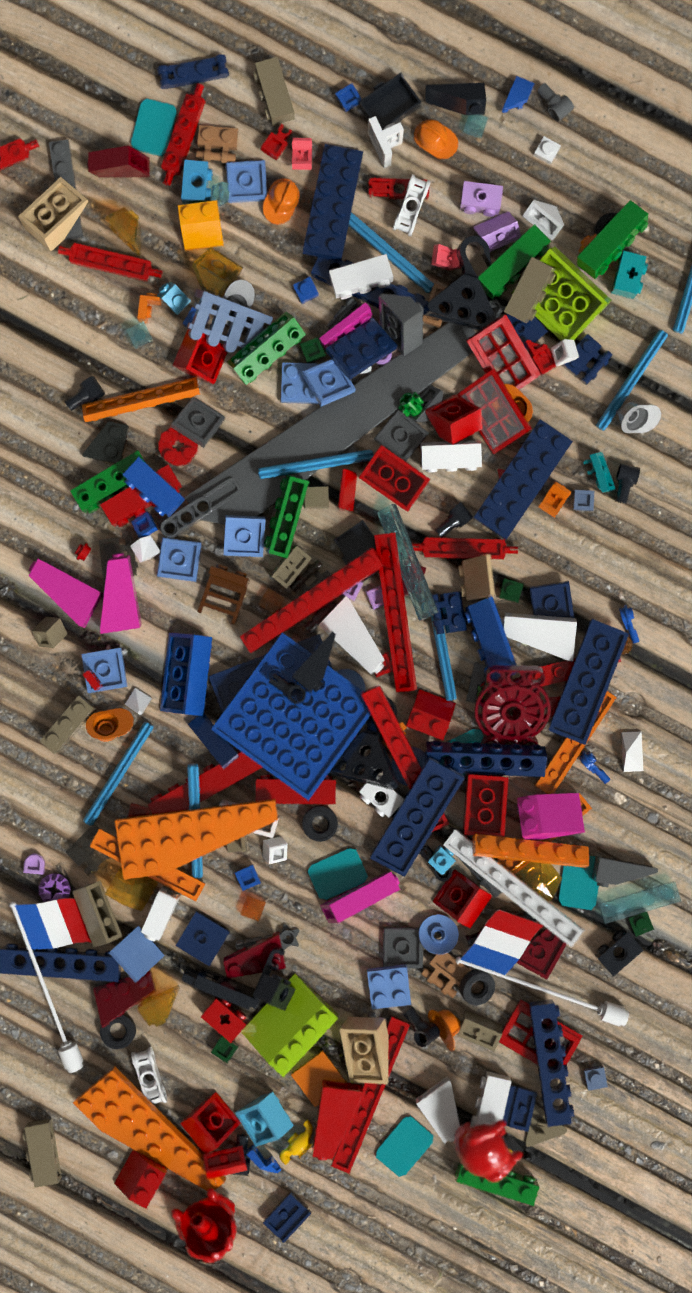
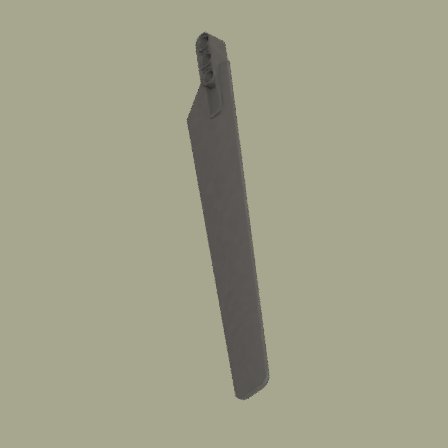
(324, 431)

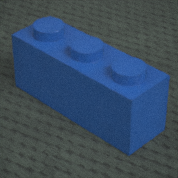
(153, 488)

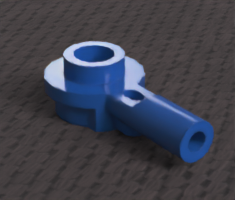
(627, 614)
(588, 761)

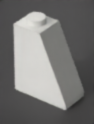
(160, 913)
(440, 1109)

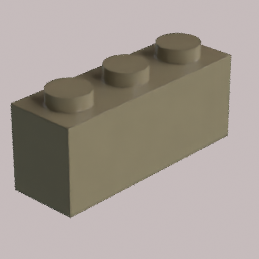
(274, 91)
(530, 290)
(68, 724)
(97, 914)
(42, 1153)

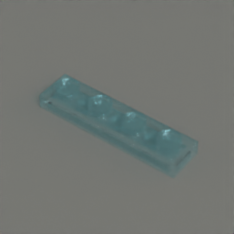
(639, 902)

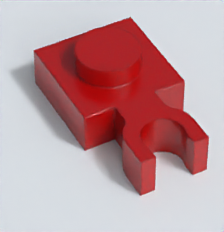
(276, 144)

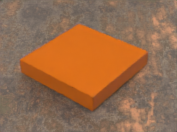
(311, 1074)

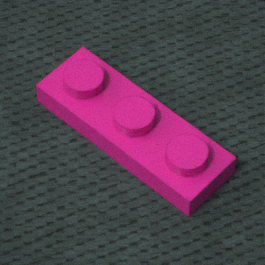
(347, 325)

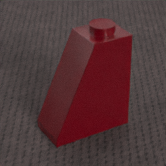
(118, 162)

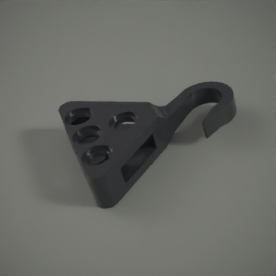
(468, 281)
(374, 763)

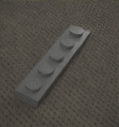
(63, 167)

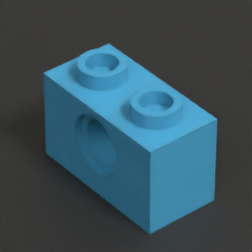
(195, 171)

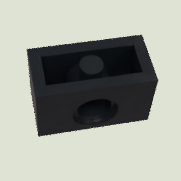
(630, 951)
(275, 991)

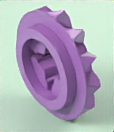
(48, 881)

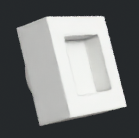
(547, 150)

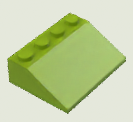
(570, 300)
(288, 1034)

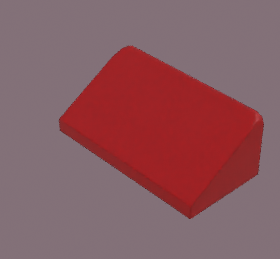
(347, 490)
(224, 1162)

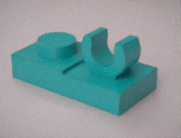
(604, 479)

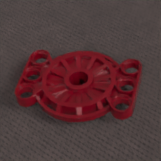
(508, 693)

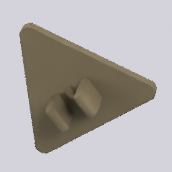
(539, 1130)

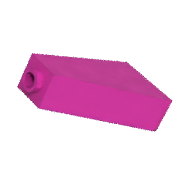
(69, 593)
(120, 600)
(360, 897)

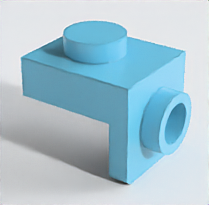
(173, 297)
(442, 859)

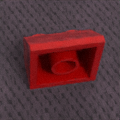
(200, 359)
(455, 419)
(431, 714)
(462, 899)
(210, 1123)
(140, 1178)

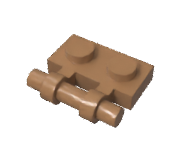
(217, 138)
(447, 966)

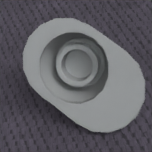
(241, 293)
(638, 417)

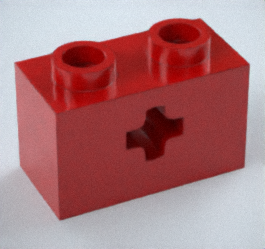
(229, 1028)

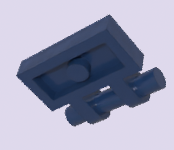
(588, 349)
(452, 613)

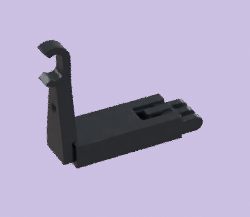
(228, 988)

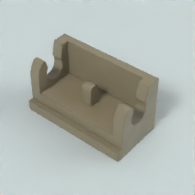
(290, 567)
(480, 1030)

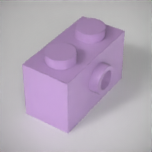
(481, 198)

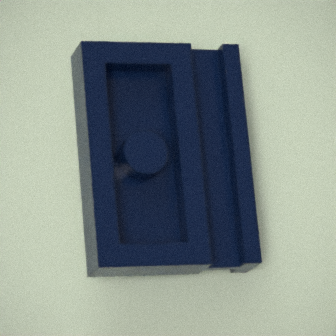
(519, 1108)
(287, 1217)

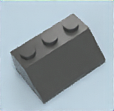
(402, 321)

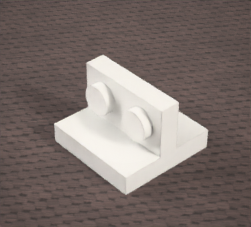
(385, 139)

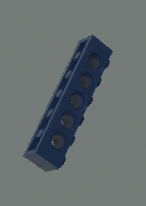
(321, 272)
(494, 764)
(10, 965)
(553, 1114)

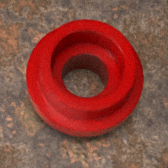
(82, 551)

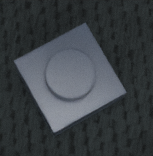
(583, 500)
(595, 1078)

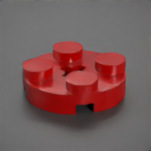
(170, 454)

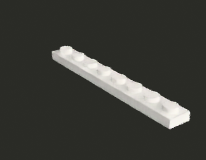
(515, 889)

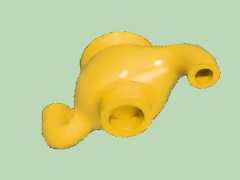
(298, 1144)

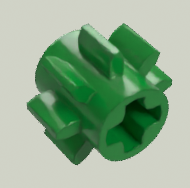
(411, 404)

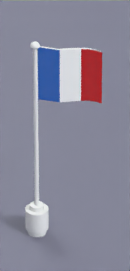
(50, 927)
(503, 944)

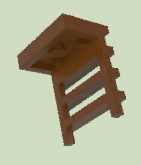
(235, 582)

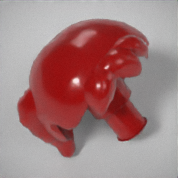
(484, 1150)
(207, 1226)

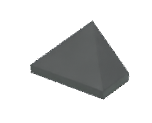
(431, 397)

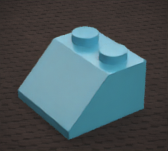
(264, 1119)

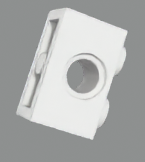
(388, 806)

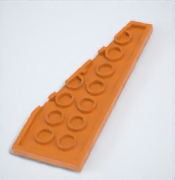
(168, 840)
(132, 1119)

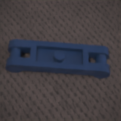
(193, 72)

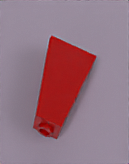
(335, 1111)

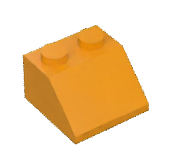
(200, 225)

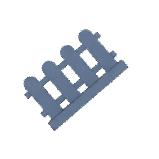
(219, 320)

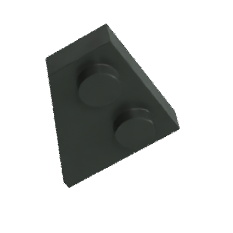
(108, 444)

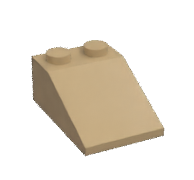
(53, 213)
(477, 578)
(366, 1049)

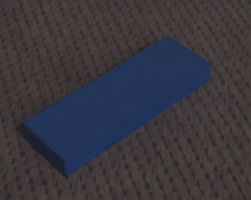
(213, 742)

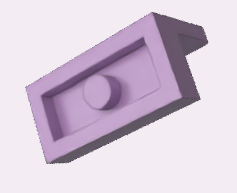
(499, 231)

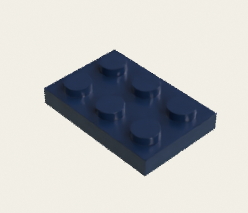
(361, 348)

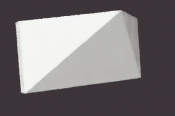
(545, 217)
(632, 751)

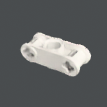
(412, 193)
(145, 1063)

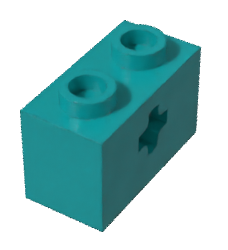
(622, 283)

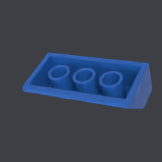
(490, 635)
(186, 674)

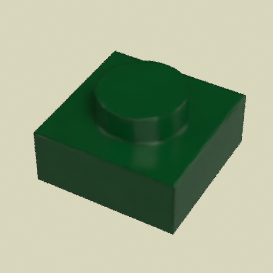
(312, 350)
(511, 590)
(640, 923)
(224, 1049)

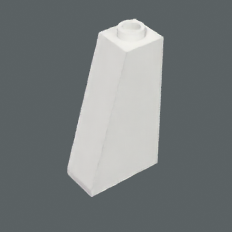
(545, 633)
(353, 636)

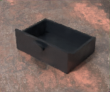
(390, 101)
(355, 543)

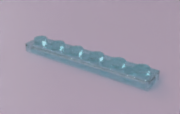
(409, 564)

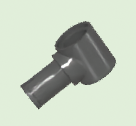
(558, 105)

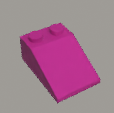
(550, 815)

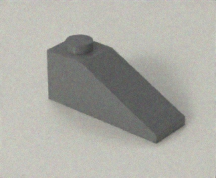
(615, 872)

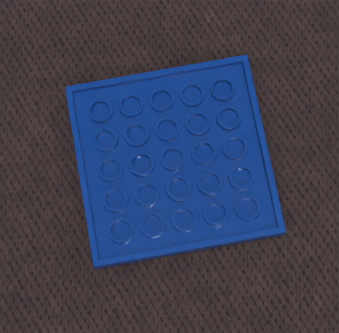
(289, 739)

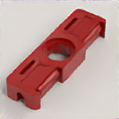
(384, 187)

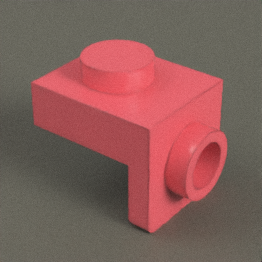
(301, 153)
(445, 257)

